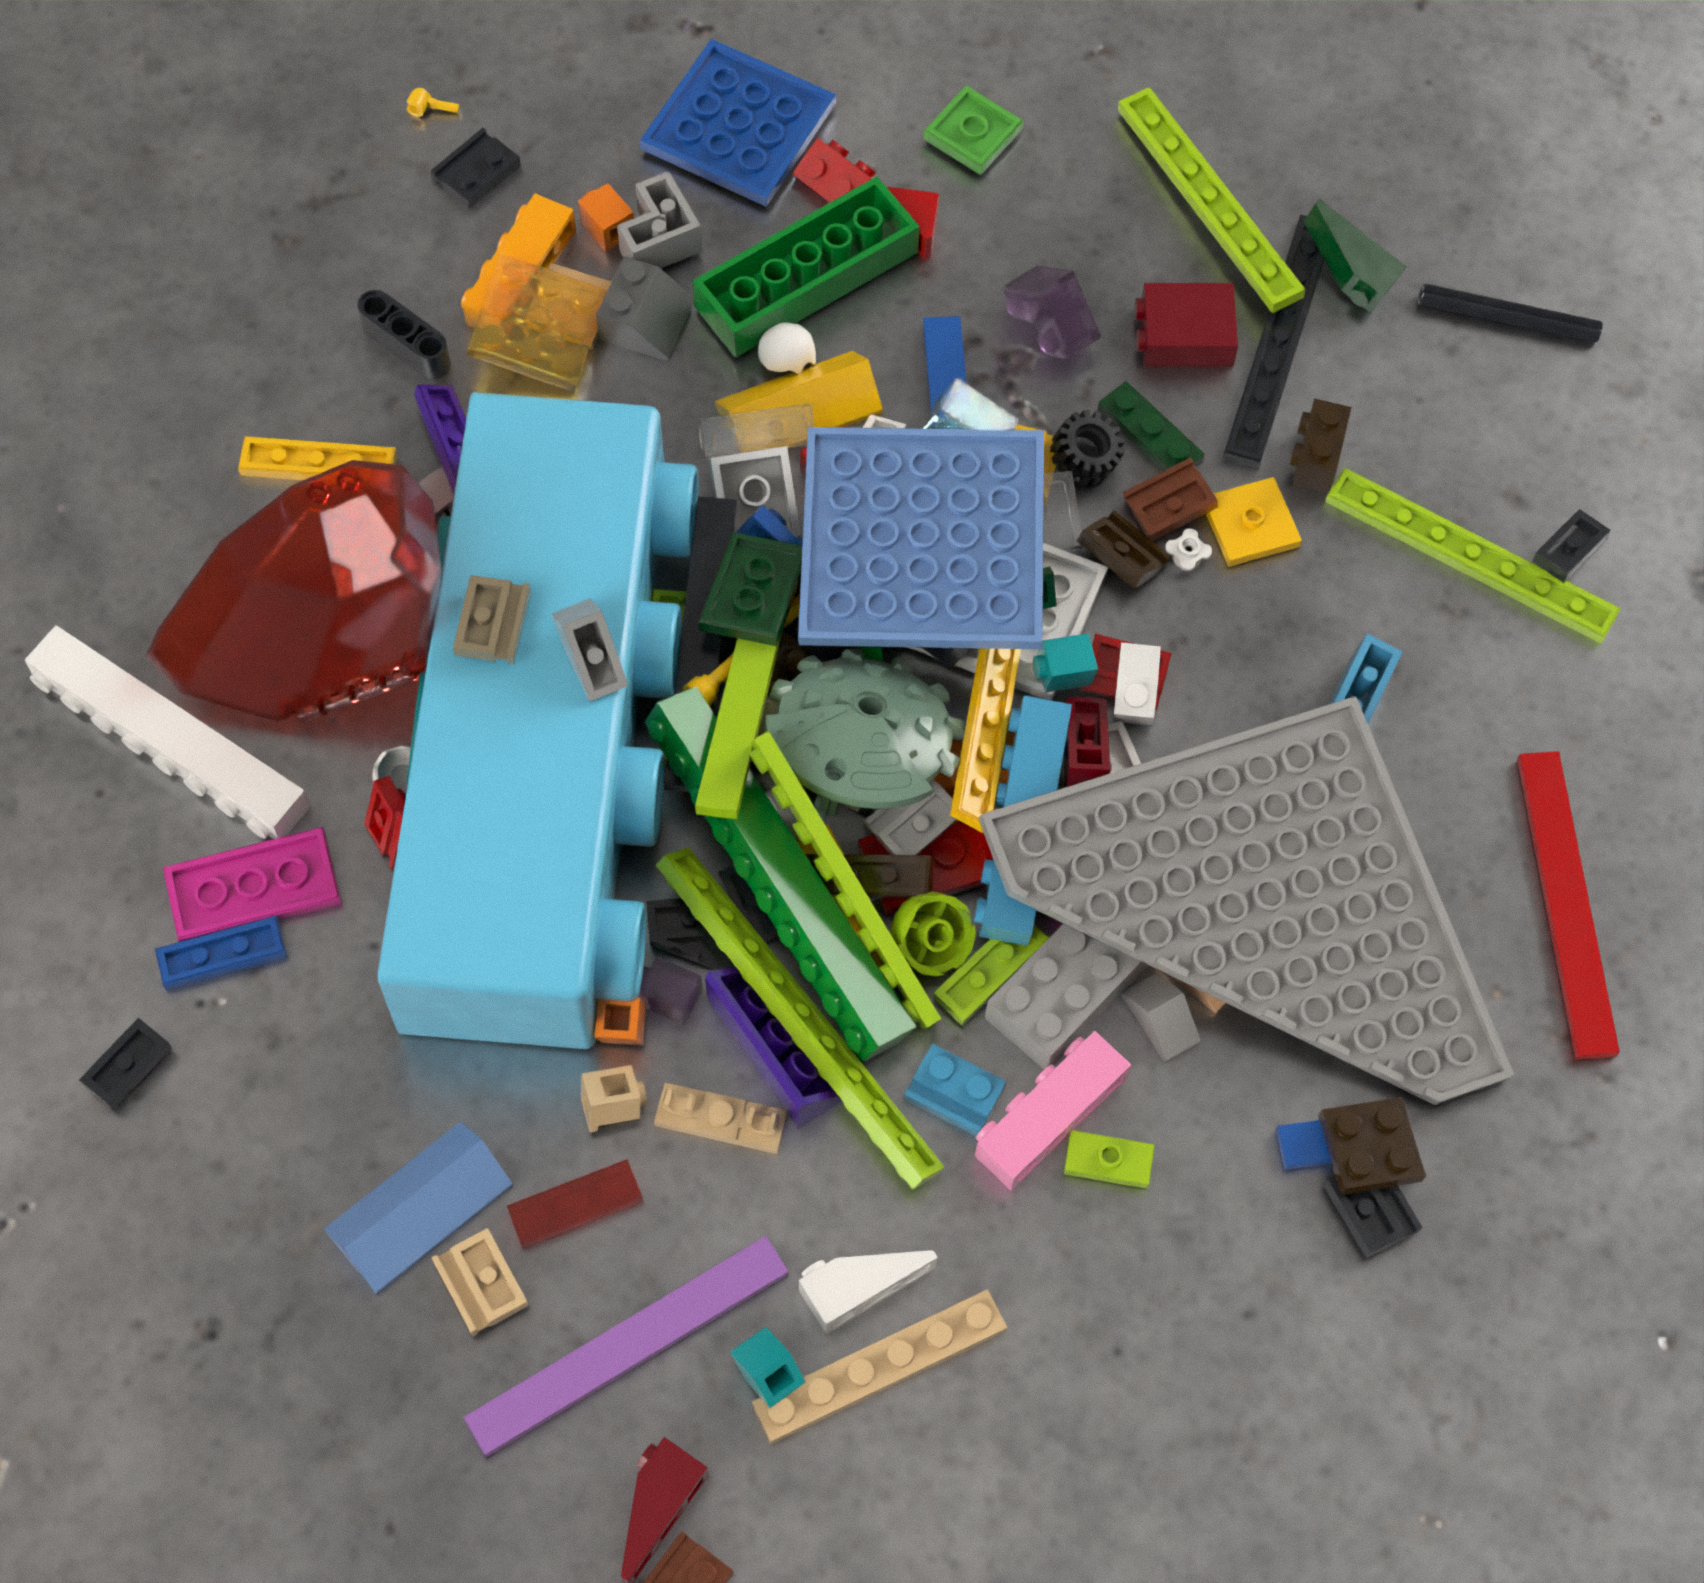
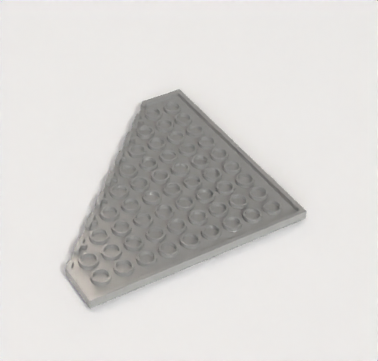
(1274, 884)

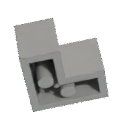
(665, 227)

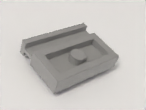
(913, 826)

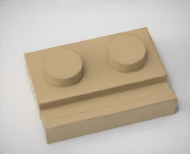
(480, 1282)

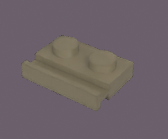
(491, 619)

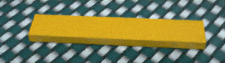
(985, 735)

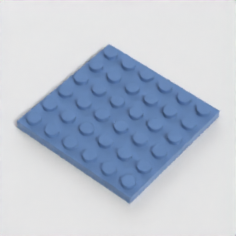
(923, 538)

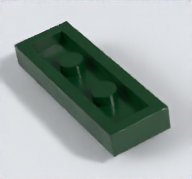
(1148, 428)

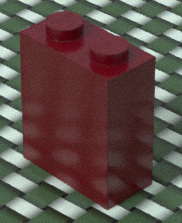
(1187, 325)

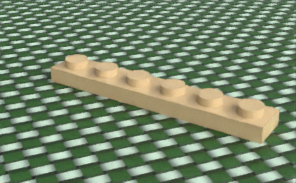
(882, 1365)

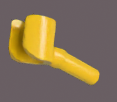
(421, 99)

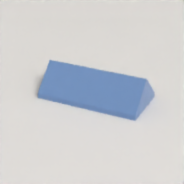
(419, 1207)

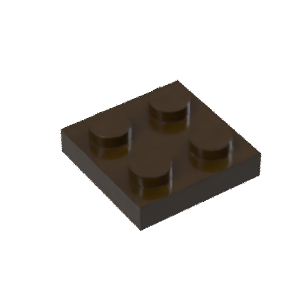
(1371, 1145)

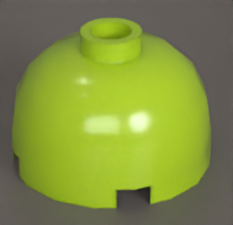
(933, 932)

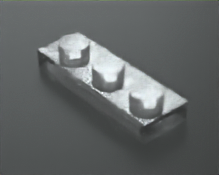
(755, 431)

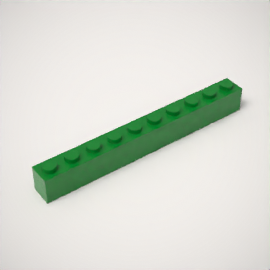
(787, 888)

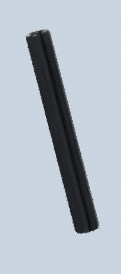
(1510, 312)

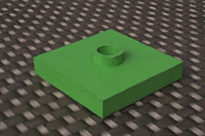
(973, 130)

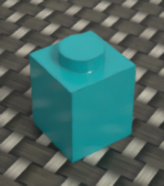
(1065, 663)
(768, 1367)

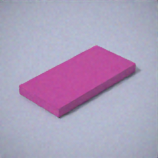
(252, 884)

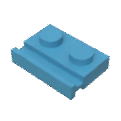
(954, 1090)

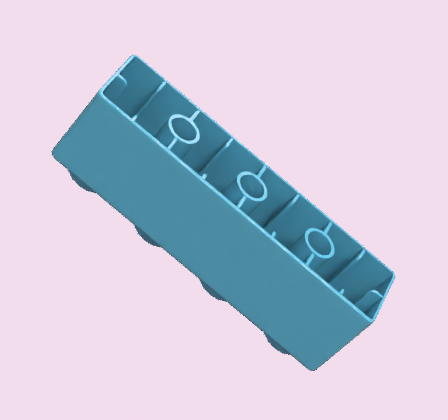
(515, 777)

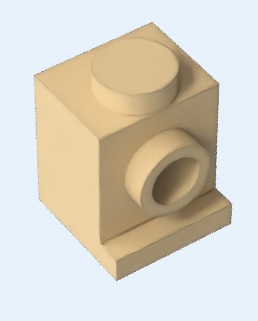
(611, 1096)

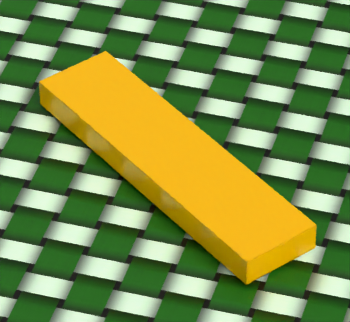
(303, 458)

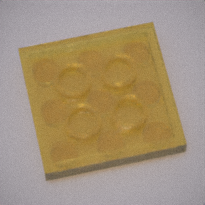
(536, 322)

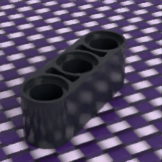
(398, 320)

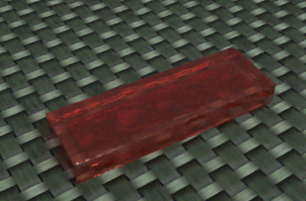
(574, 1203)

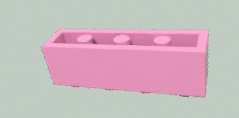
(1051, 1110)

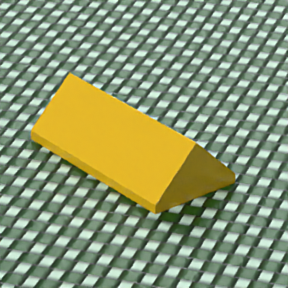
(837, 388)

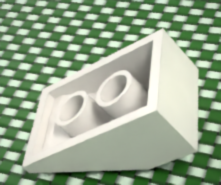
(755, 481)

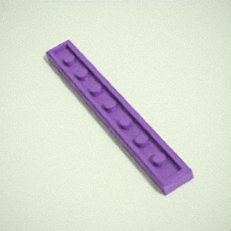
(625, 1346)

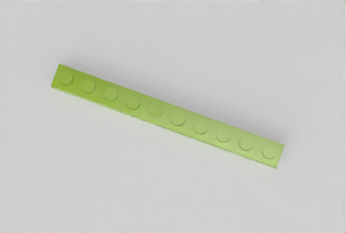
(800, 1018)

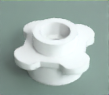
(1185, 559)

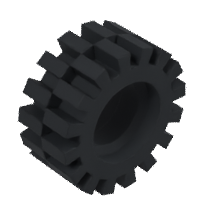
(1097, 432)

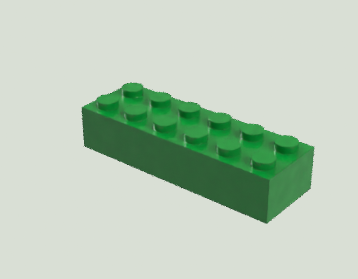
(806, 265)

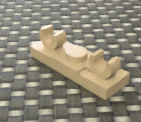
(721, 1118)

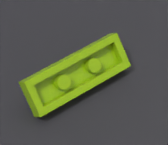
(984, 975)

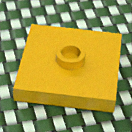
(1253, 522)

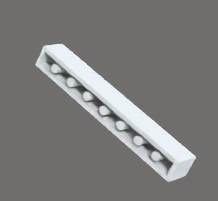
(167, 734)

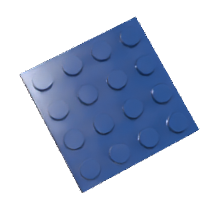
(738, 122)

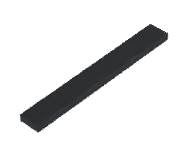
(1274, 357)
(701, 649)

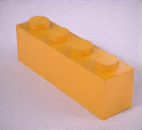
(537, 237)

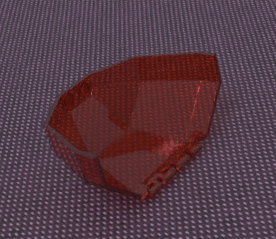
(311, 599)

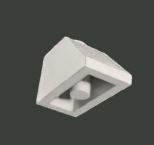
(1137, 684)

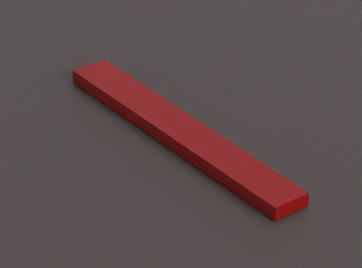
(1568, 906)

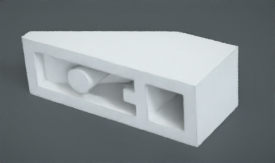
(856, 1283)

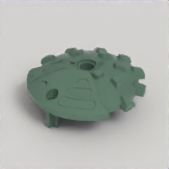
(863, 731)

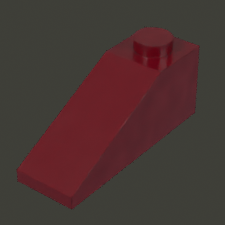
(1086, 741)
(661, 1495)

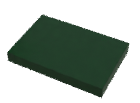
(753, 589)

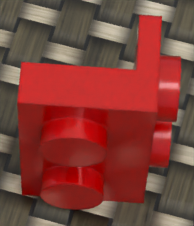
(830, 172)

